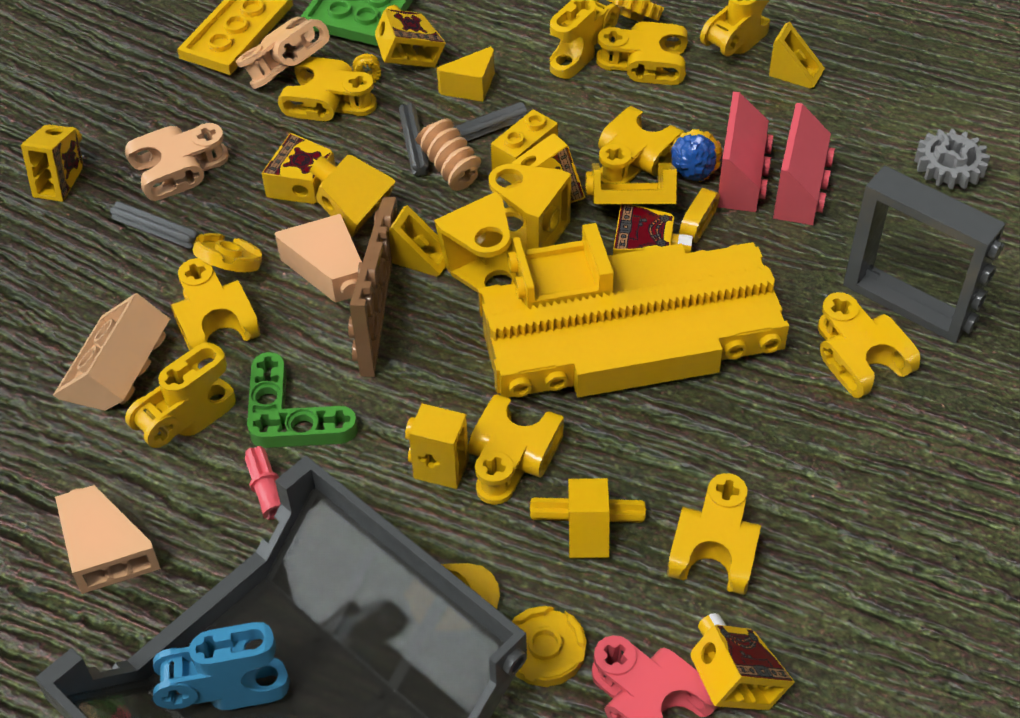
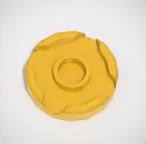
(227, 255)
(553, 646)

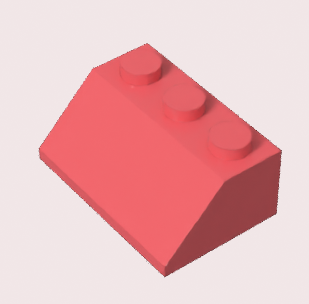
(744, 157)
(803, 169)

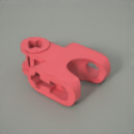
(646, 685)

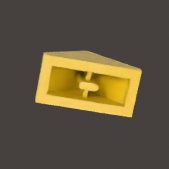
(794, 60)
(467, 76)
(415, 244)
(588, 518)

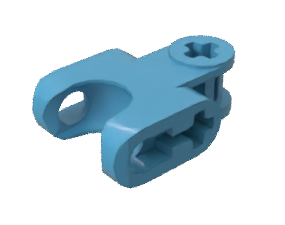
(221, 670)

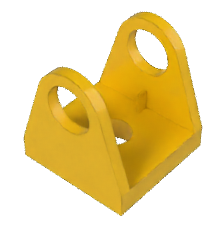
(539, 202)
(476, 241)

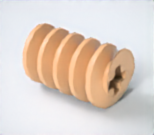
(449, 153)

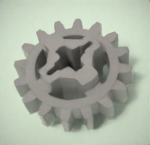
(952, 158)

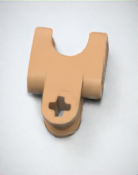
(282, 49)
(176, 158)

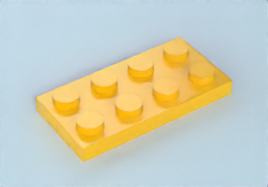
(231, 32)

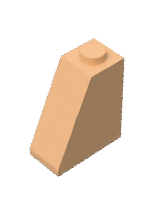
(322, 255)
(102, 540)

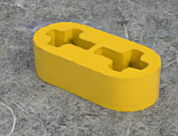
(699, 214)

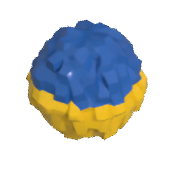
(696, 154)

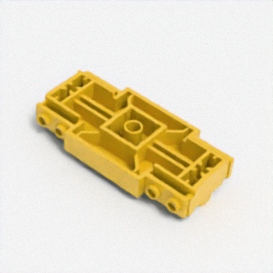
(662, 323)

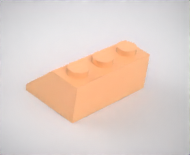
(114, 355)

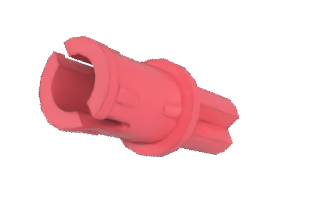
(263, 481)

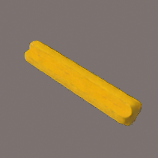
(559, 509)

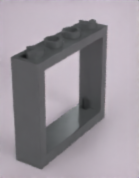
(942, 213)

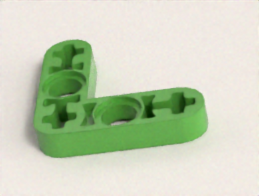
(276, 414)

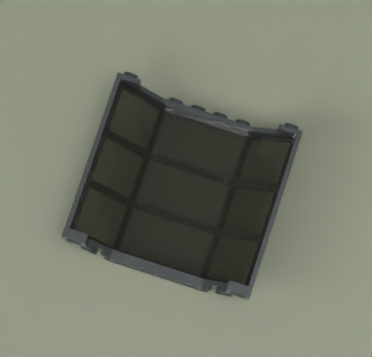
(354, 618)

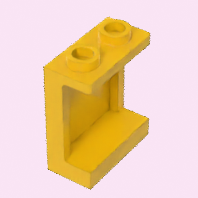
(633, 193)
(562, 270)

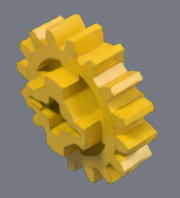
(639, 9)

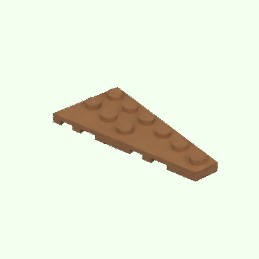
(371, 291)

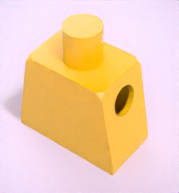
(351, 189)

